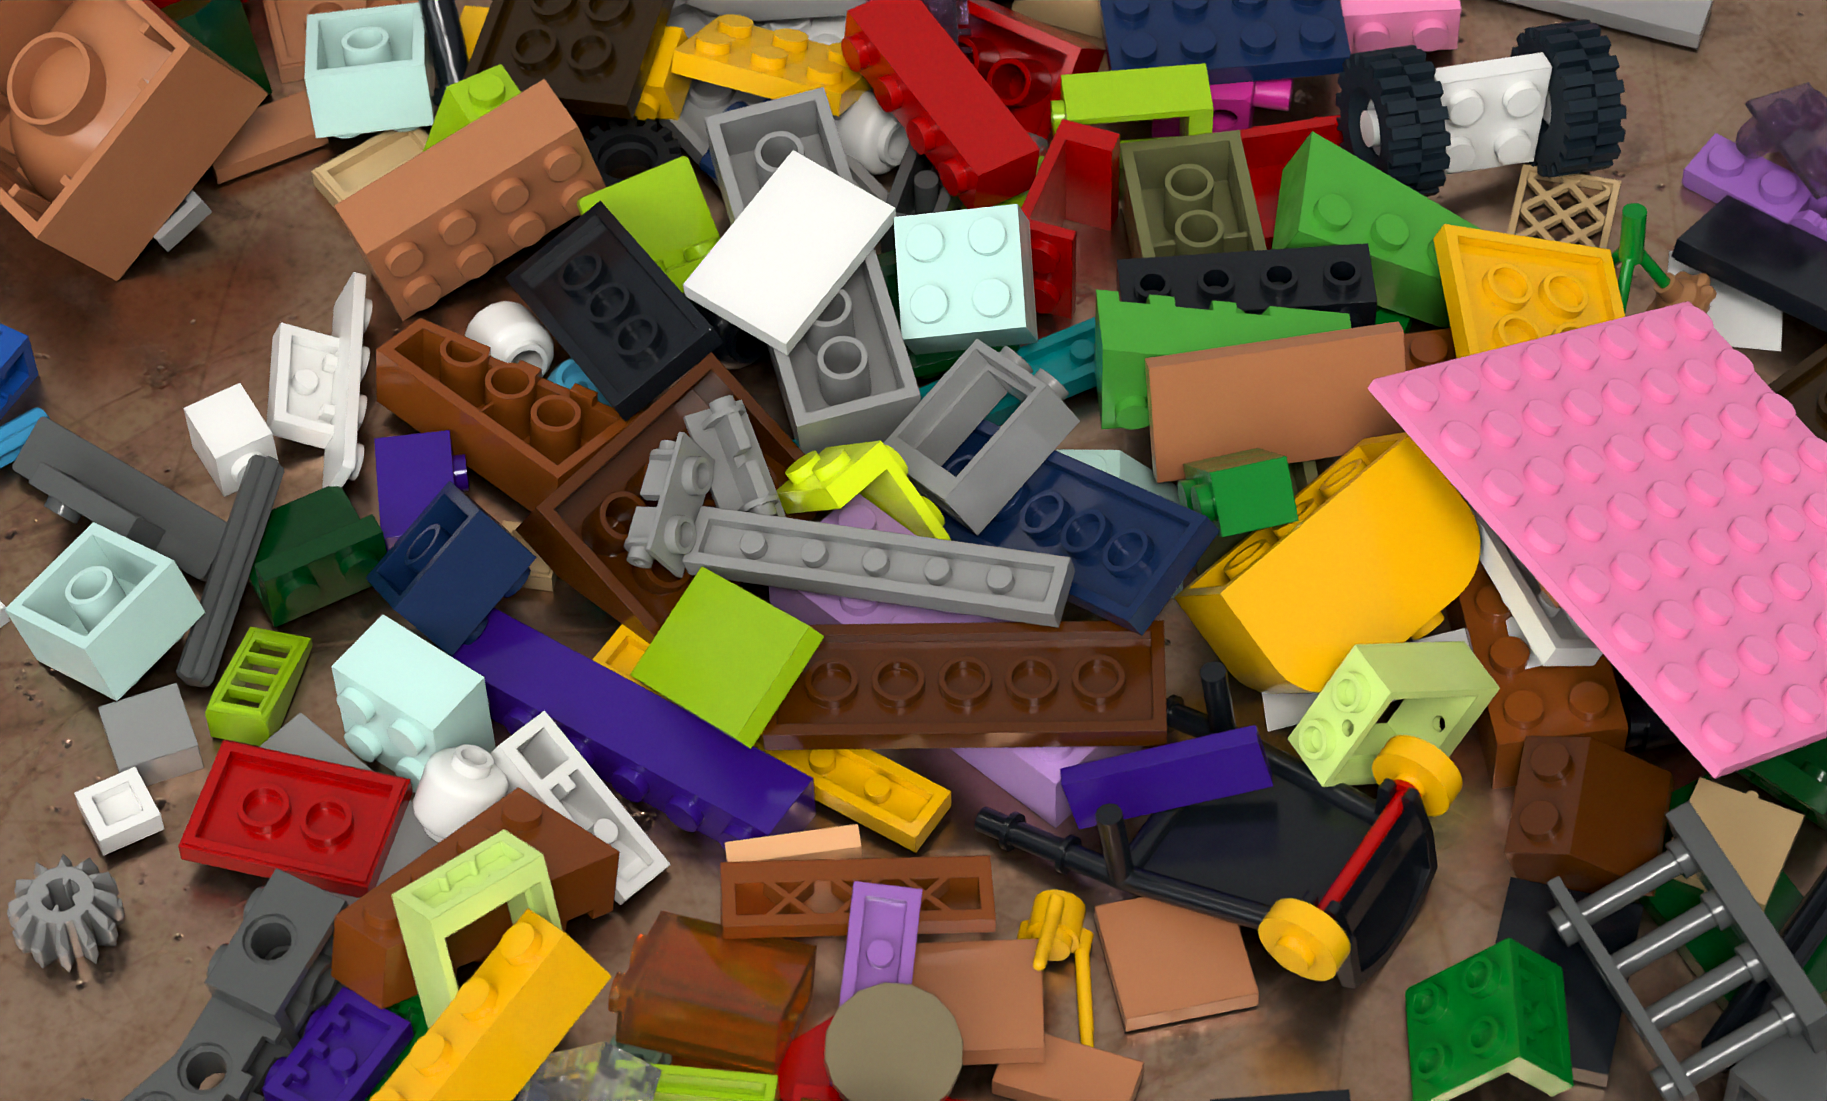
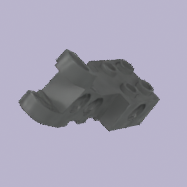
(261, 995)

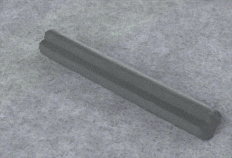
(230, 571)

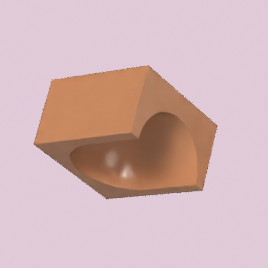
(108, 122)

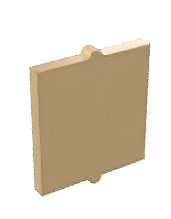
(1749, 832)

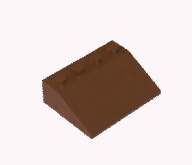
(589, 516)

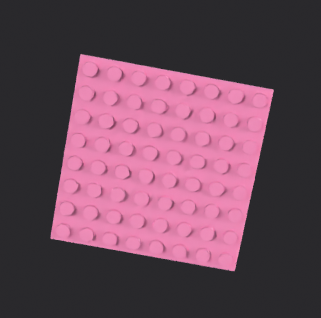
(1657, 508)

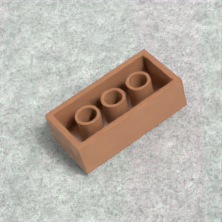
(471, 199)

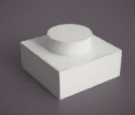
(119, 811)

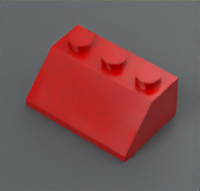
(1025, 61)

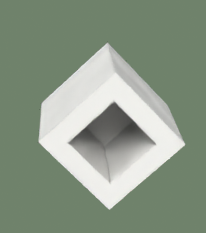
(227, 434)

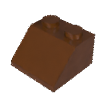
(1585, 813)

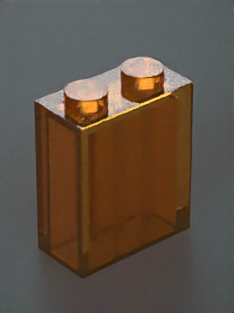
(713, 995)

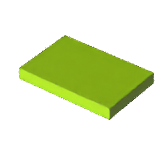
(727, 656)

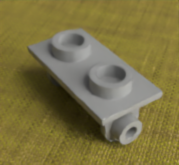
(739, 469)
(678, 479)

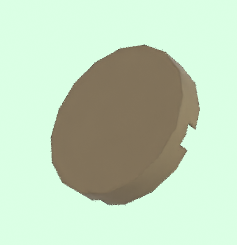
(893, 1046)

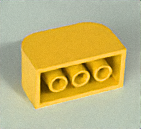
(1366, 563)

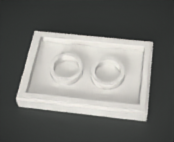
(789, 252)

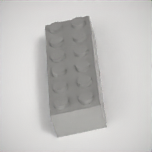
(851, 367)

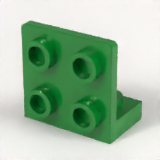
(1489, 1019)

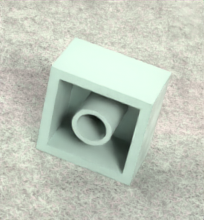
(369, 71)
(965, 279)
(105, 611)
(408, 700)

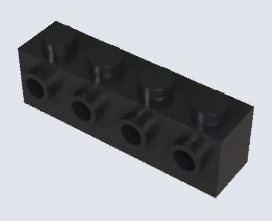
(1299, 278)

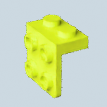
(864, 468)

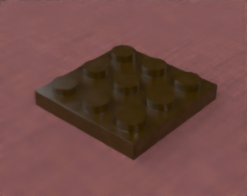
(584, 49)

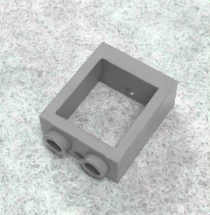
(957, 408)

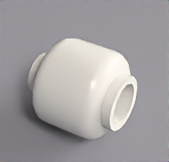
(872, 135)
(512, 334)
(457, 788)

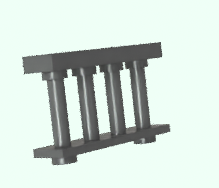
(1723, 905)

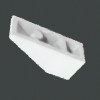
(554, 772)

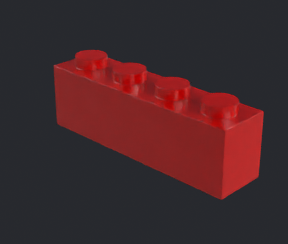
(940, 101)

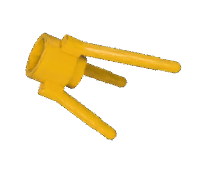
(1058, 925)

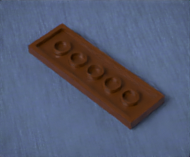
(976, 687)

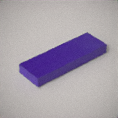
(1169, 775)

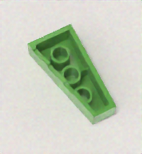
(1342, 200)
(1138, 331)

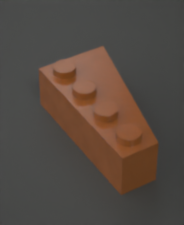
(502, 415)
(367, 934)

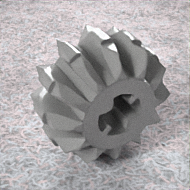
(66, 912)

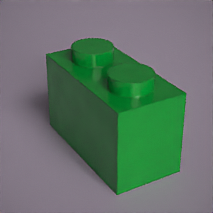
(1240, 491)

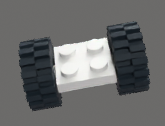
(1540, 106)

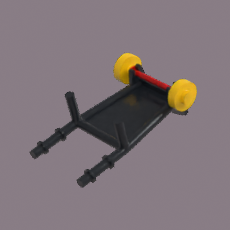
(1304, 864)

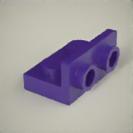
(341, 1053)

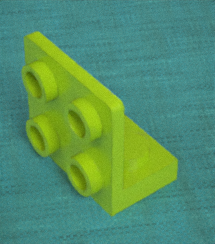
(664, 215)

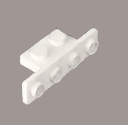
(318, 381)

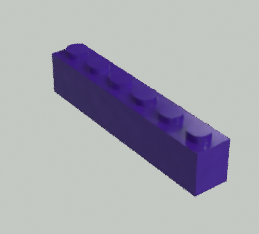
(638, 738)

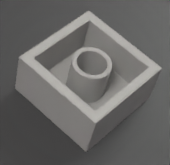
(152, 735)

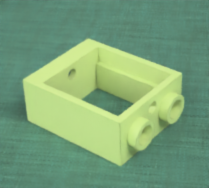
(1435, 679)
(460, 893)

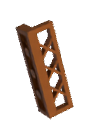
(816, 895)

